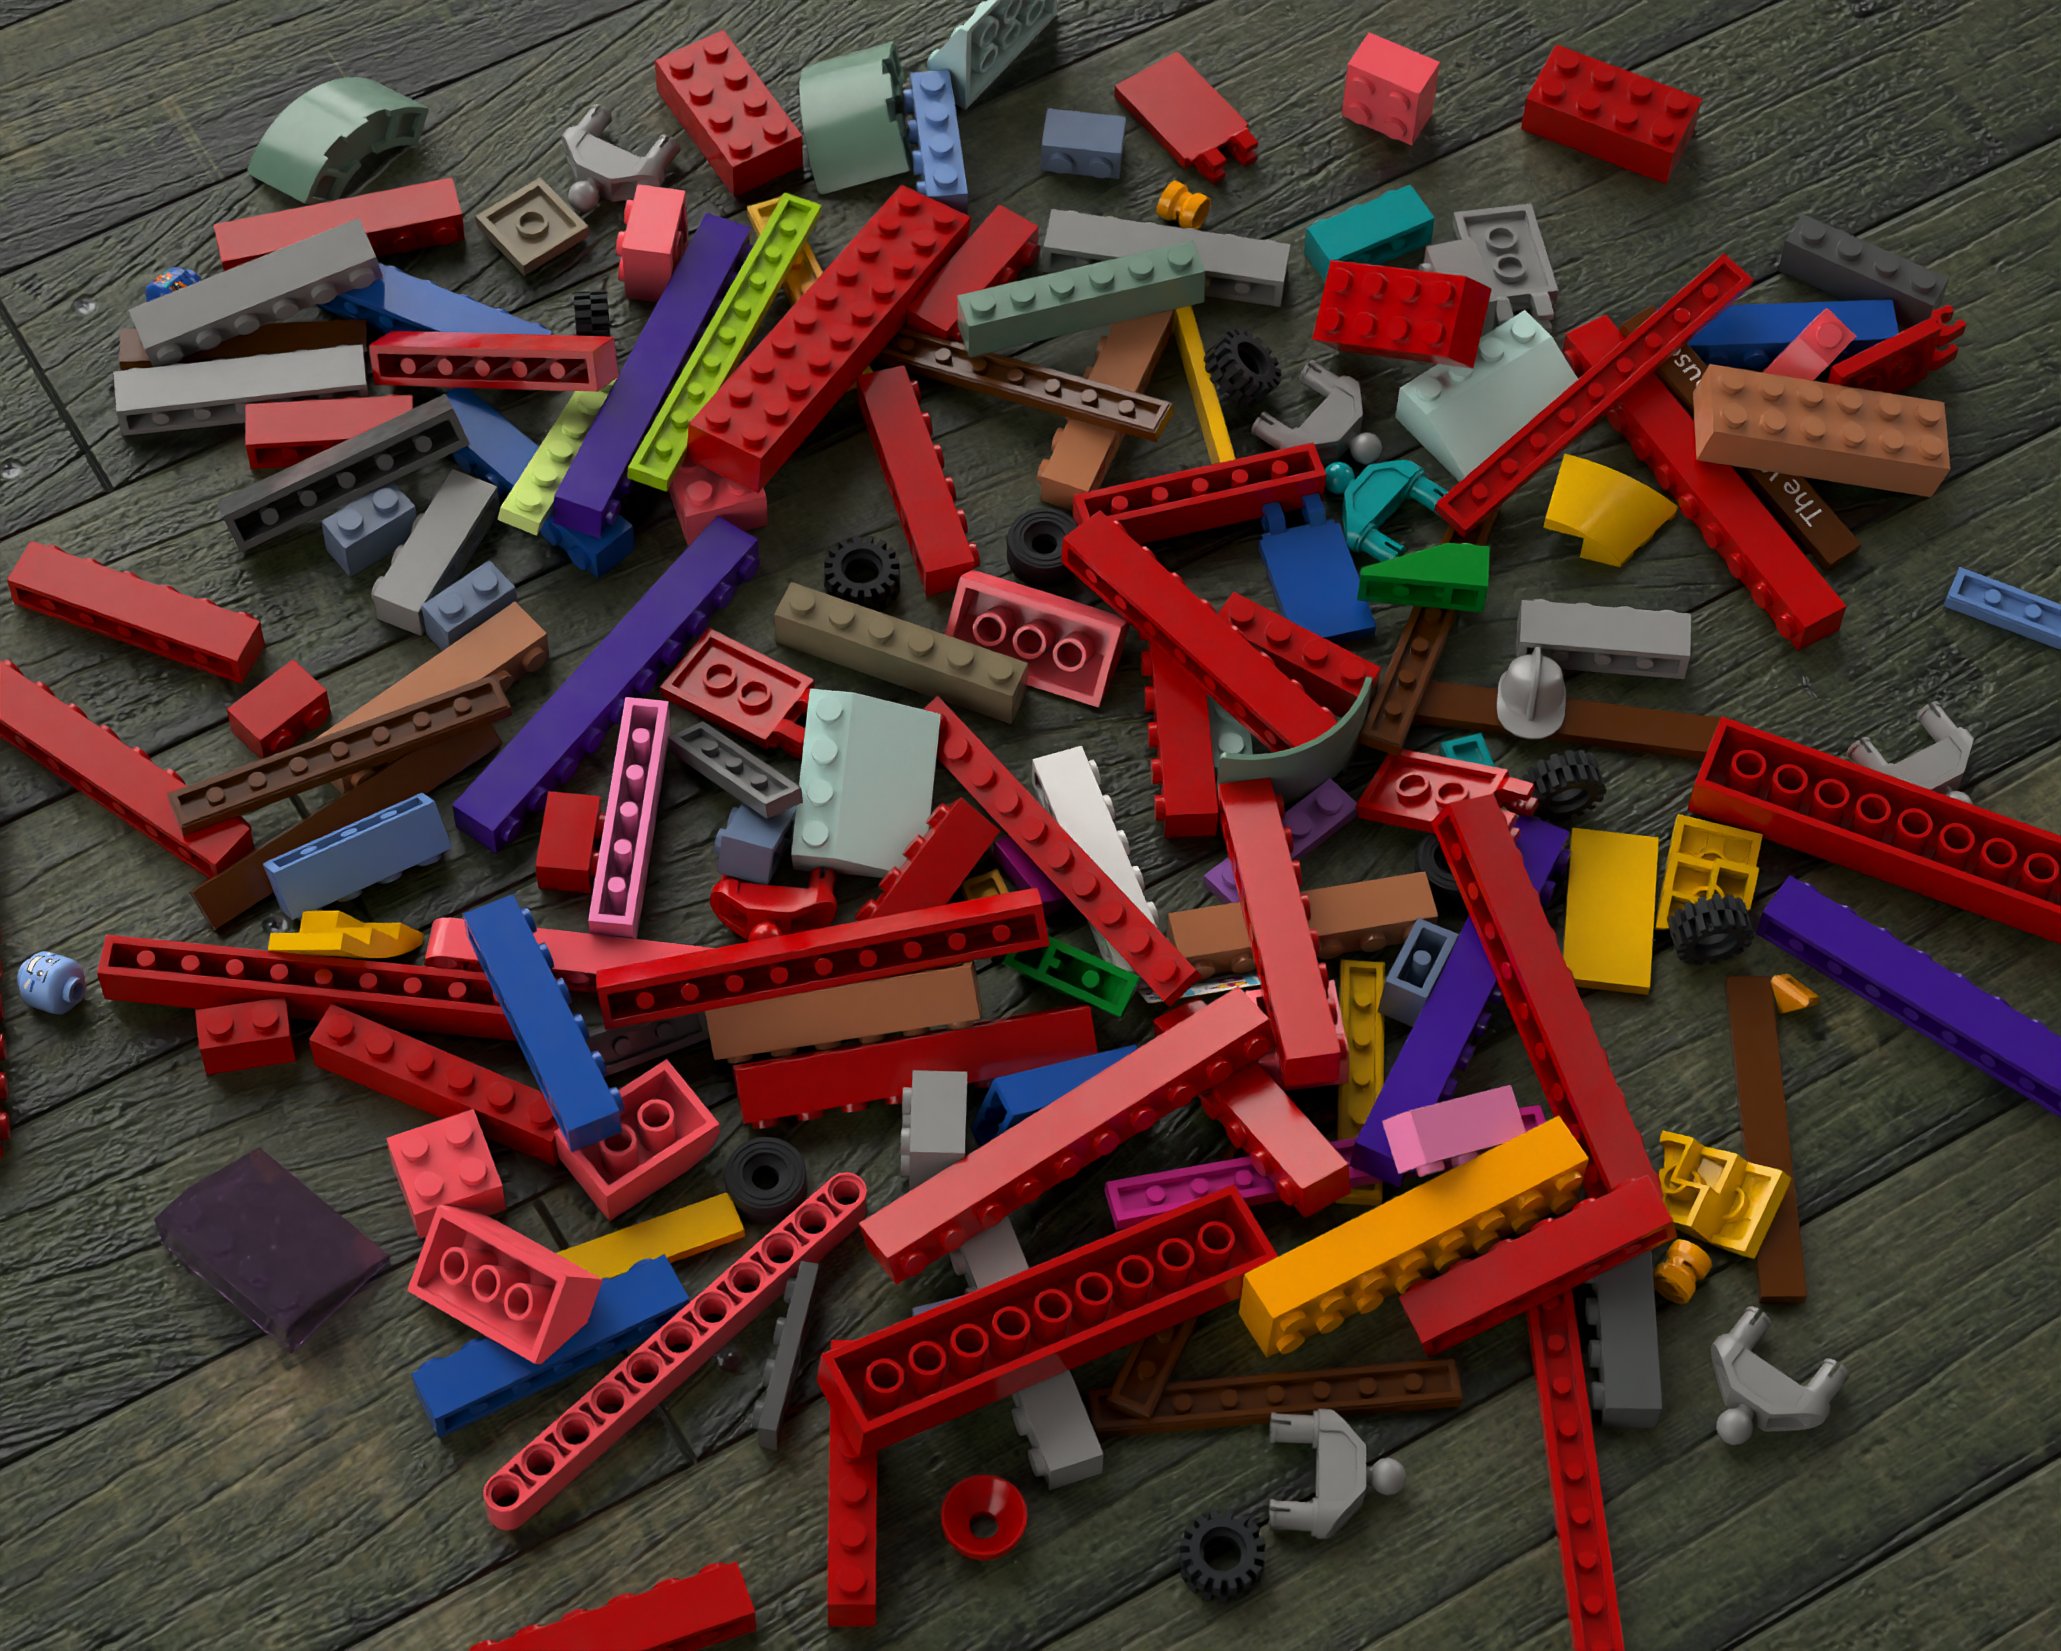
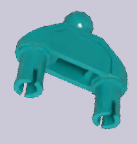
(1374, 498)

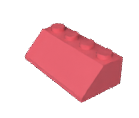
(1064, 642)
(502, 1283)

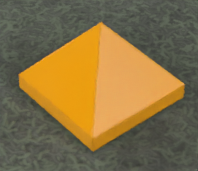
(1792, 994)

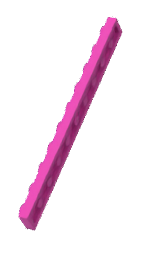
(1150, 1195)

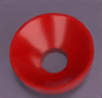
(984, 1497)

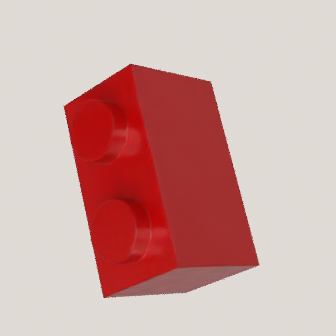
(279, 711)
(569, 842)
(245, 1035)

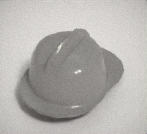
(1532, 696)

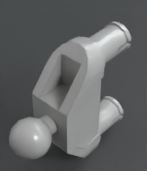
(607, 169)
(1332, 426)
(1935, 767)
(1760, 1392)
(1339, 1473)

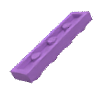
(1310, 823)

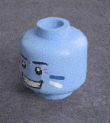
(50, 981)

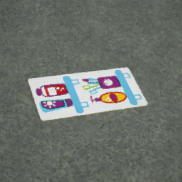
(1210, 986)

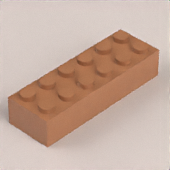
(1820, 431)

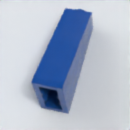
(1025, 1093)

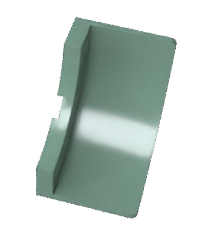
(853, 118)
(327, 132)
(1307, 766)

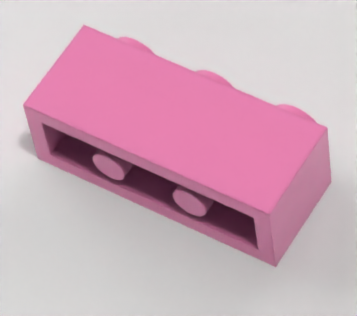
(1453, 1130)

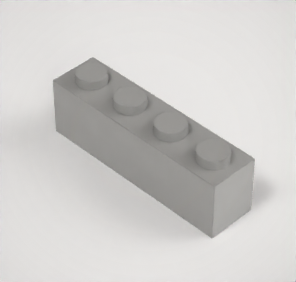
(436, 550)
(1606, 638)

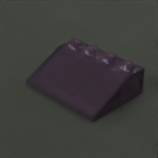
(269, 1246)

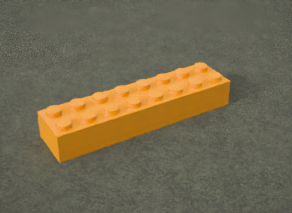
(1412, 1237)

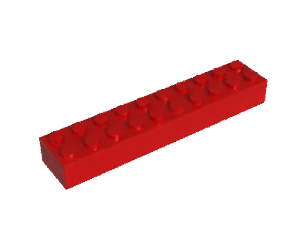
(825, 340)
(1882, 827)
(1042, 1321)

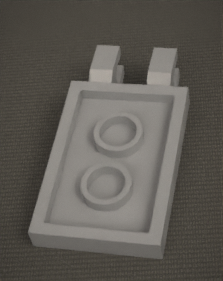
(1513, 260)

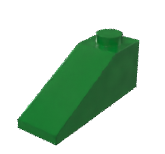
(1435, 577)
(1077, 975)

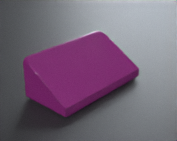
(1027, 874)

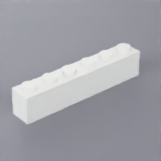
(1071, 795)

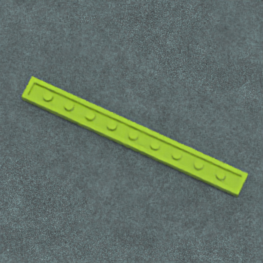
(725, 339)

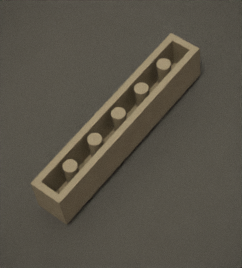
(901, 652)

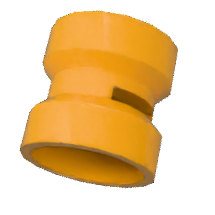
(1183, 206)
(1683, 1268)

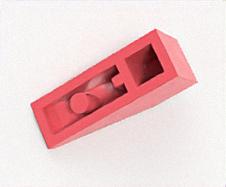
(1813, 348)

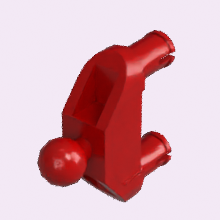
(774, 911)

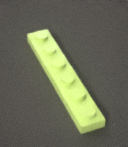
(534, 492)

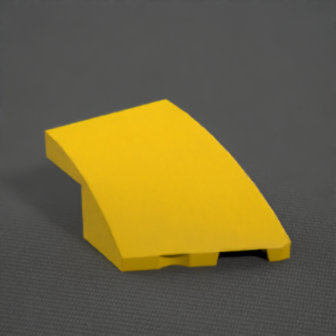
(1606, 510)
(1707, 862)
(344, 936)
(1719, 1194)

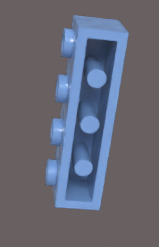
(936, 139)
(358, 856)

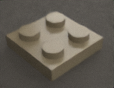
(532, 226)

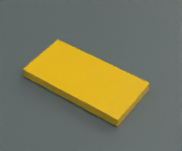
(1610, 910)

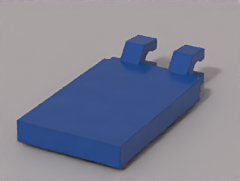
(1314, 573)

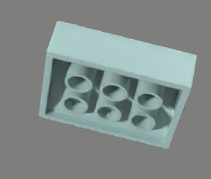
(989, 44)
(1472, 412)
(863, 783)

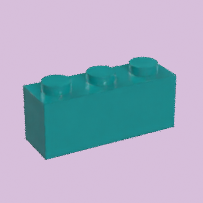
(1371, 231)

